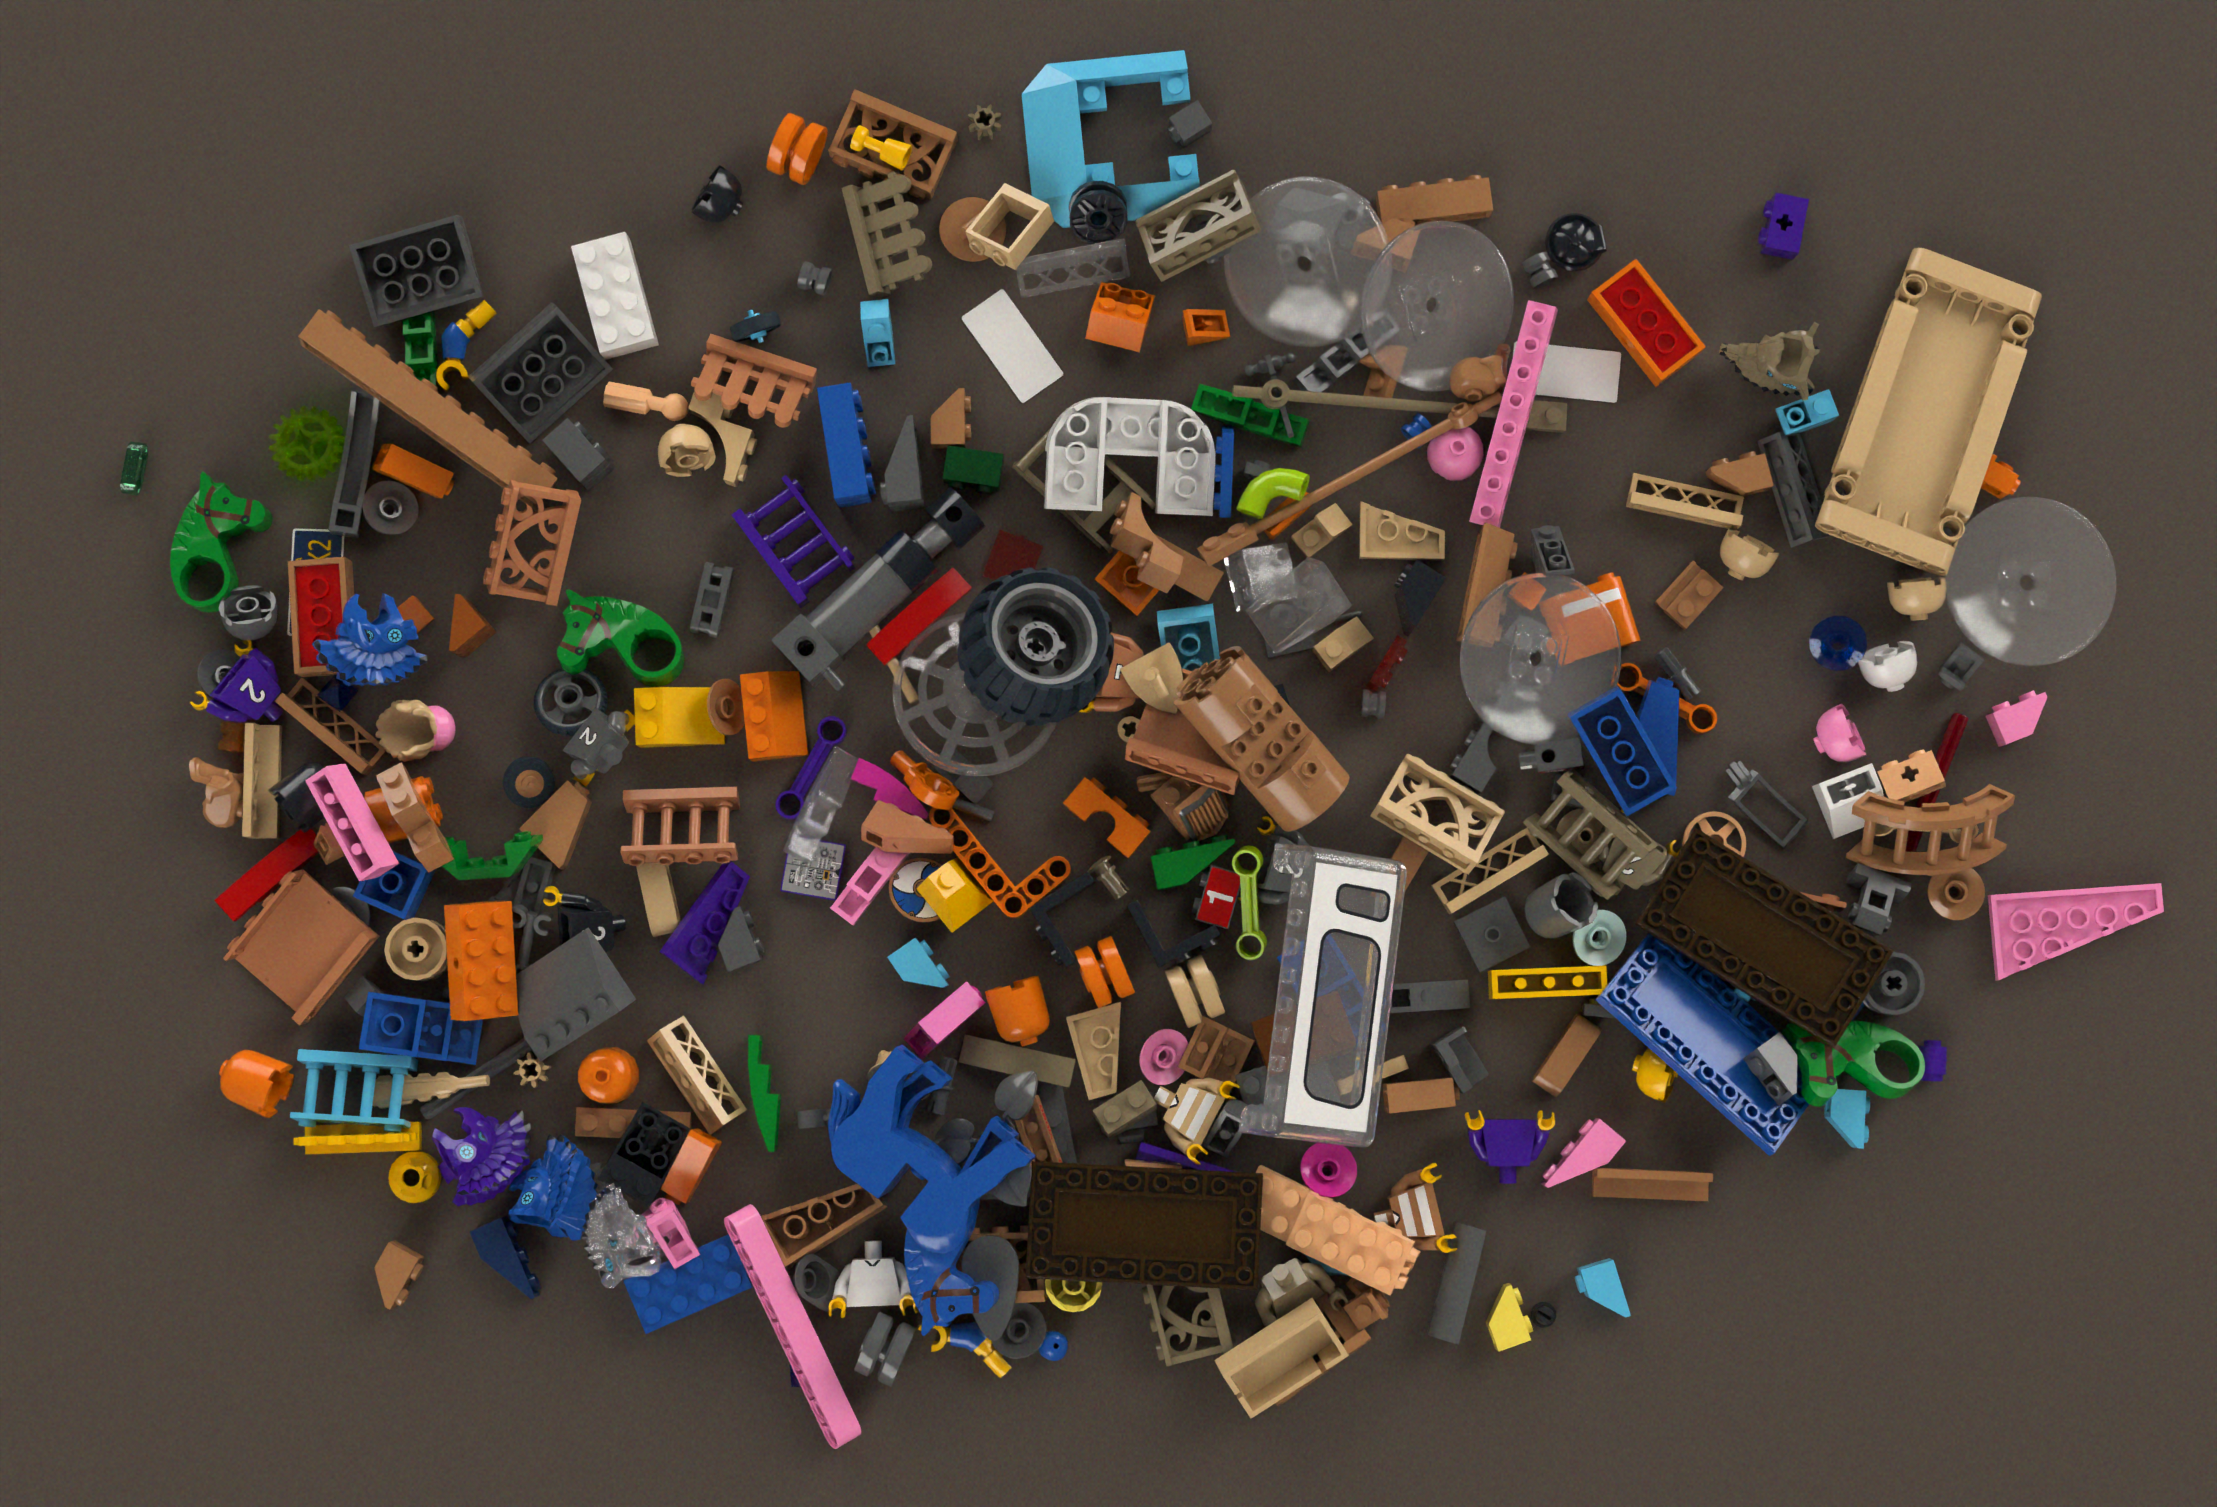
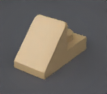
(1321, 530)

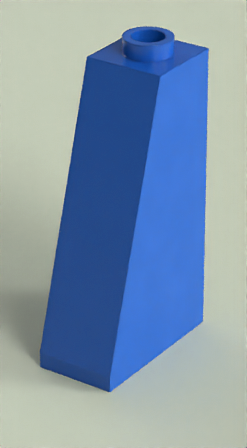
(1660, 721)

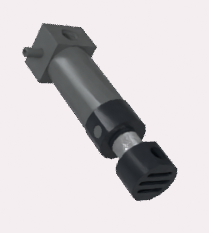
(875, 591)

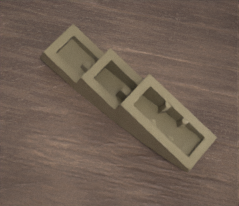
(1016, 1060)

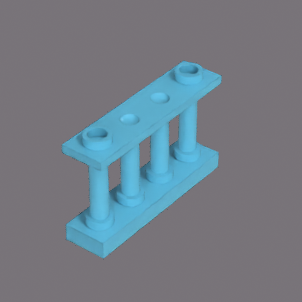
(342, 1065)

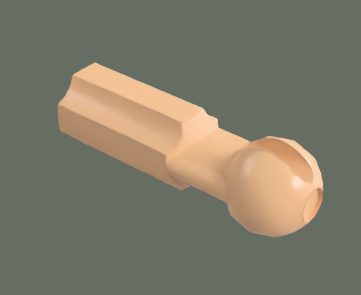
(641, 401)

